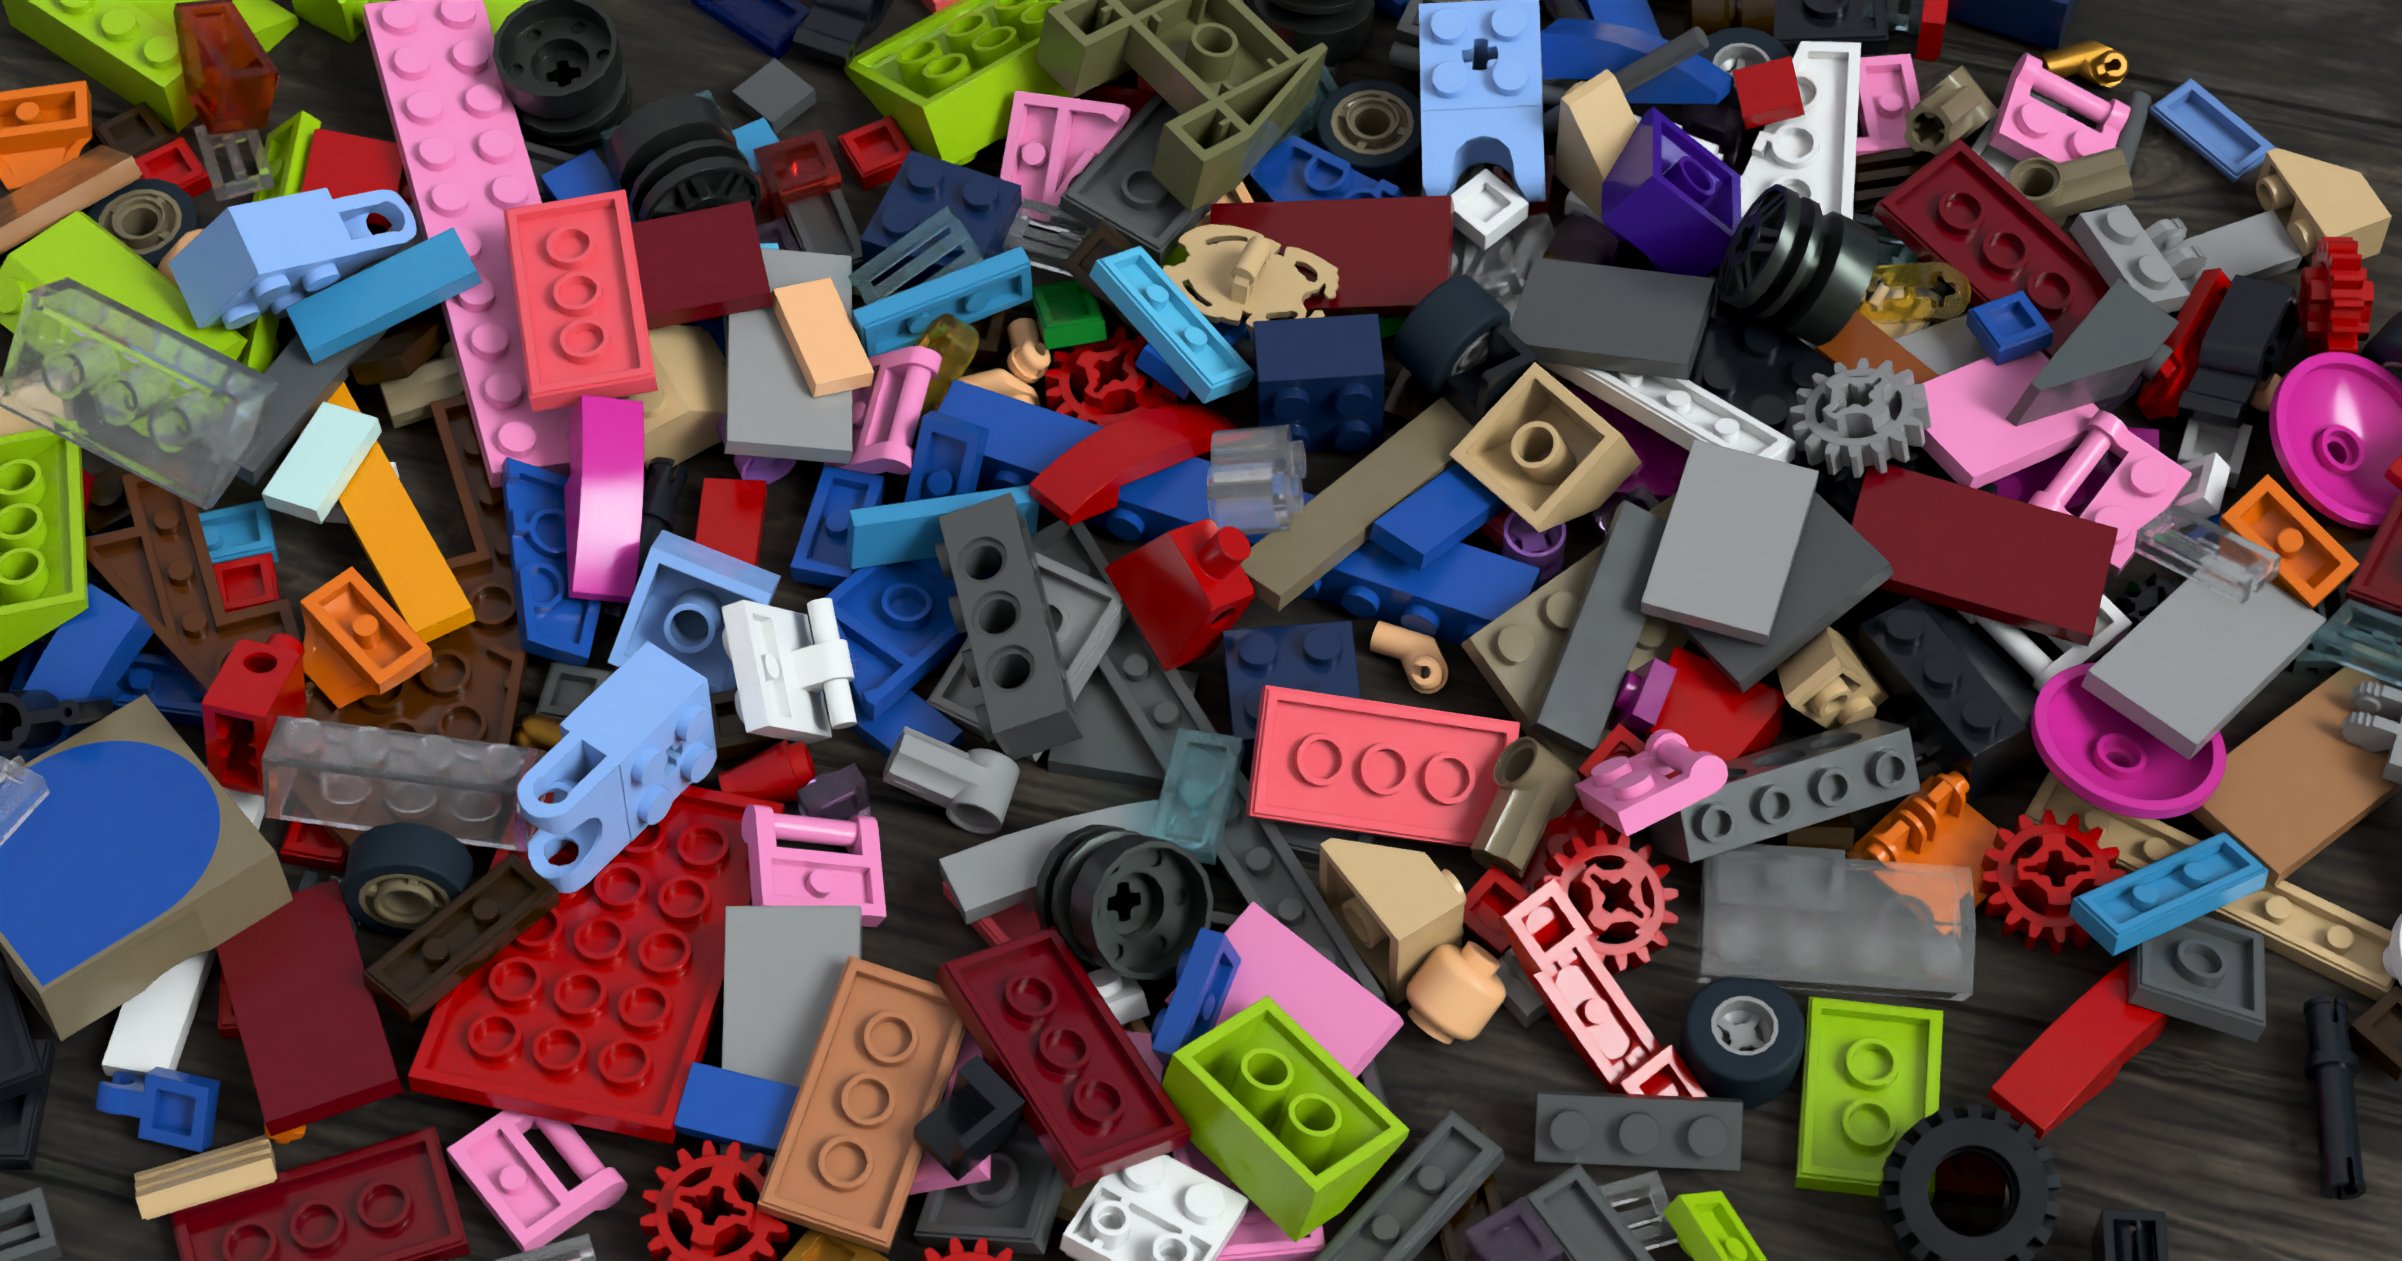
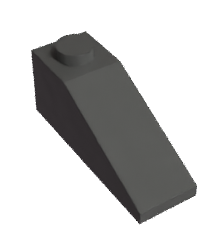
(2101, 357)

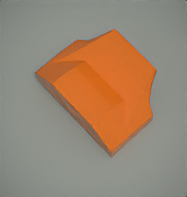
(42, 130)
(2310, 557)
(357, 641)

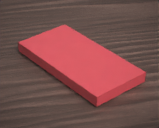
(579, 300)
(1374, 766)

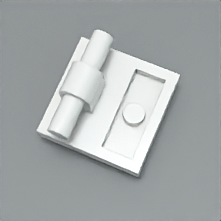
(784, 674)
(1155, 1215)

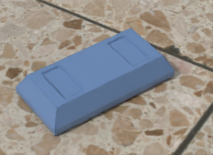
(2211, 130)

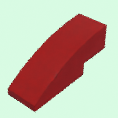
(2077, 1055)

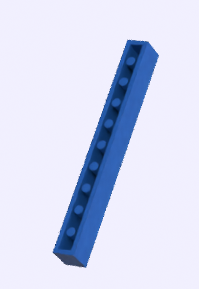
(1444, 600)

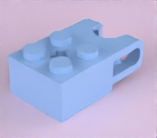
(1481, 93)
(283, 251)
(618, 765)

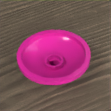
(2337, 434)
(2114, 759)

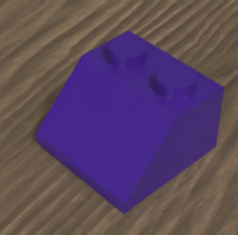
(1672, 198)

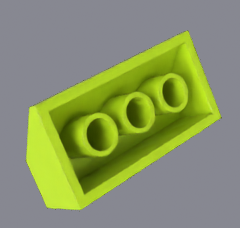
(97, 259)

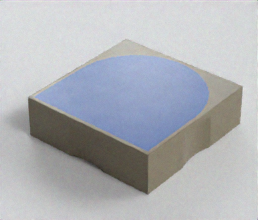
(126, 869)

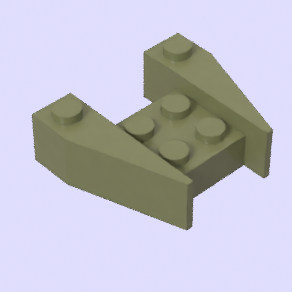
(1208, 60)

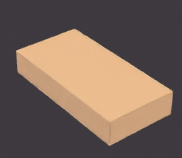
(822, 337)

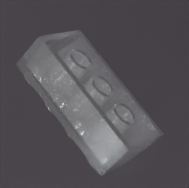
(134, 391)
(389, 776)
(1838, 924)

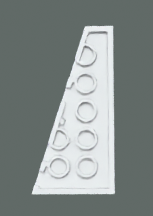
(1818, 149)

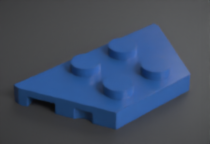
(895, 628)

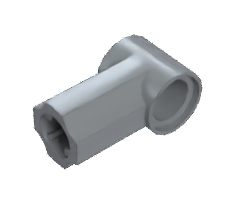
(970, 784)

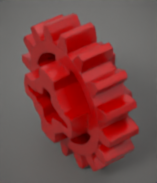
(2335, 298)
(1104, 381)
(2025, 889)
(1634, 893)
(721, 1189)

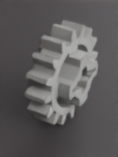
(1860, 417)

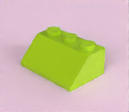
(1281, 1116)

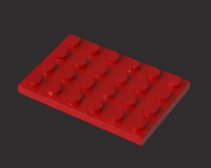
(608, 990)

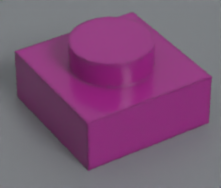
(1642, 696)

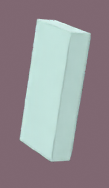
(322, 462)

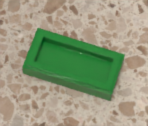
(1067, 315)

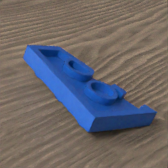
(1306, 172)
(536, 529)

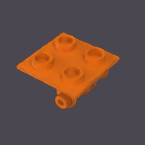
(1933, 829)

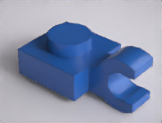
(170, 1104)

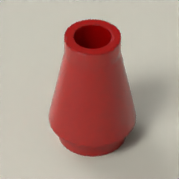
(772, 773)

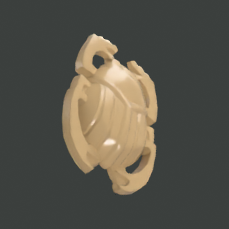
(1248, 276)

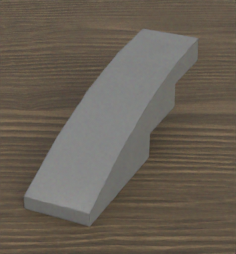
(1007, 868)

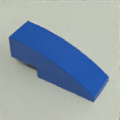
(1590, 46)
(88, 657)

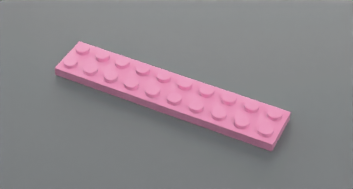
(462, 171)

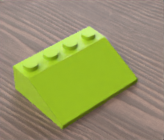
(134, 44)
(958, 74)
(40, 537)

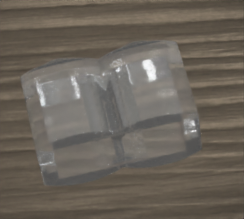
(1256, 479)

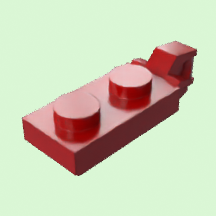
(2162, 393)

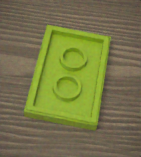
(1862, 1087)

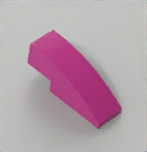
(604, 498)

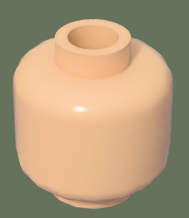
(1455, 992)

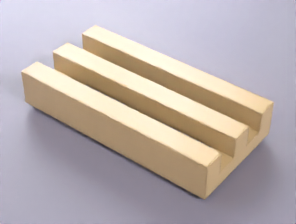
(205, 1177)

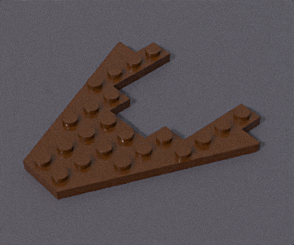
(476, 670)

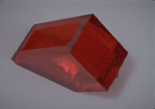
(224, 66)

